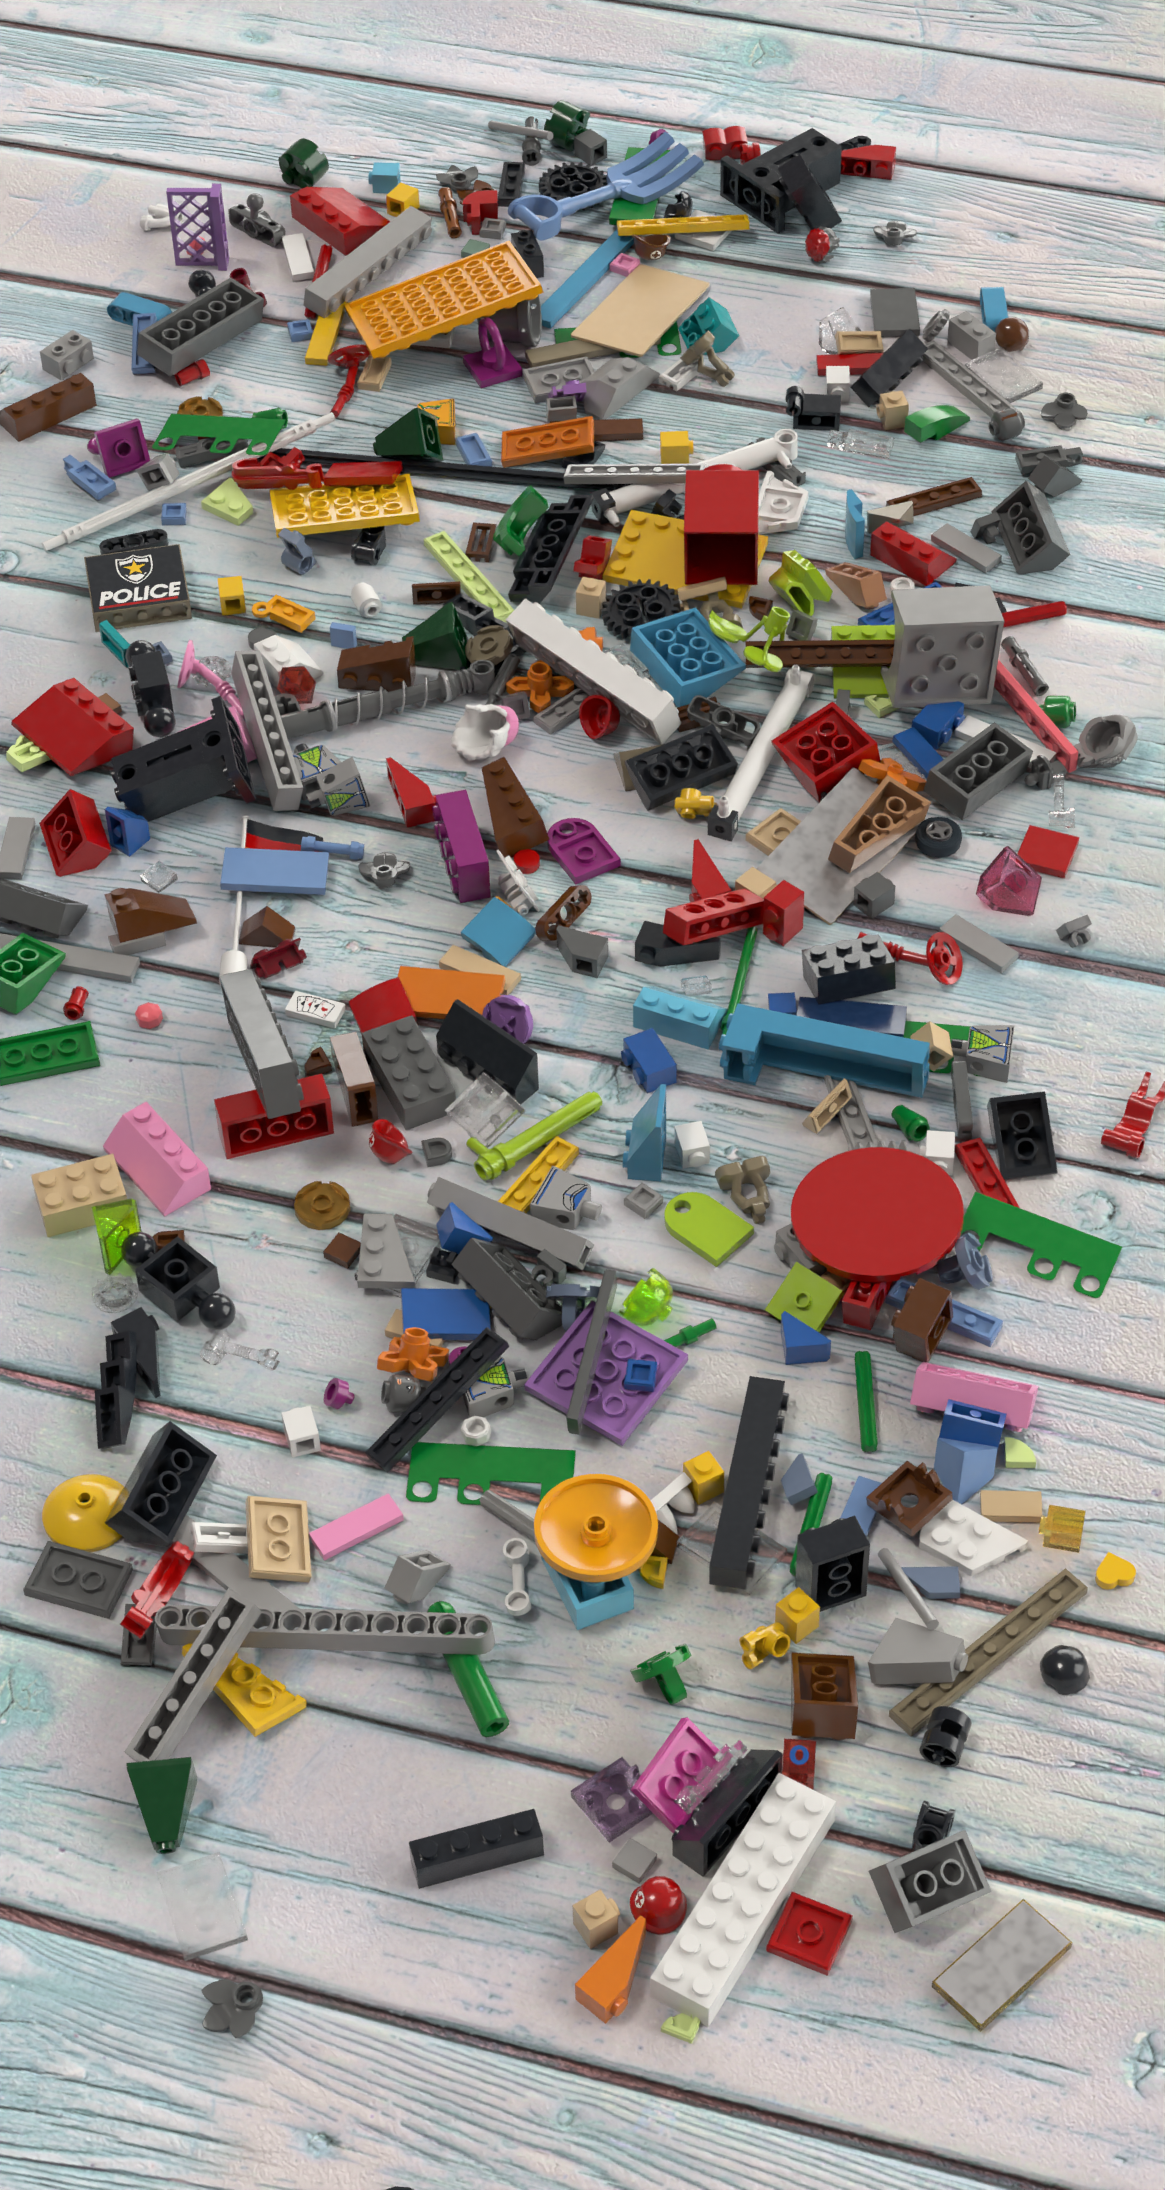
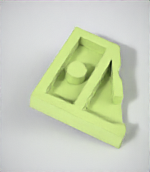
(228, 503)
(25, 754)

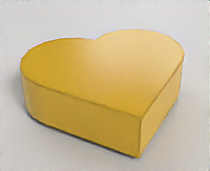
(1114, 1572)

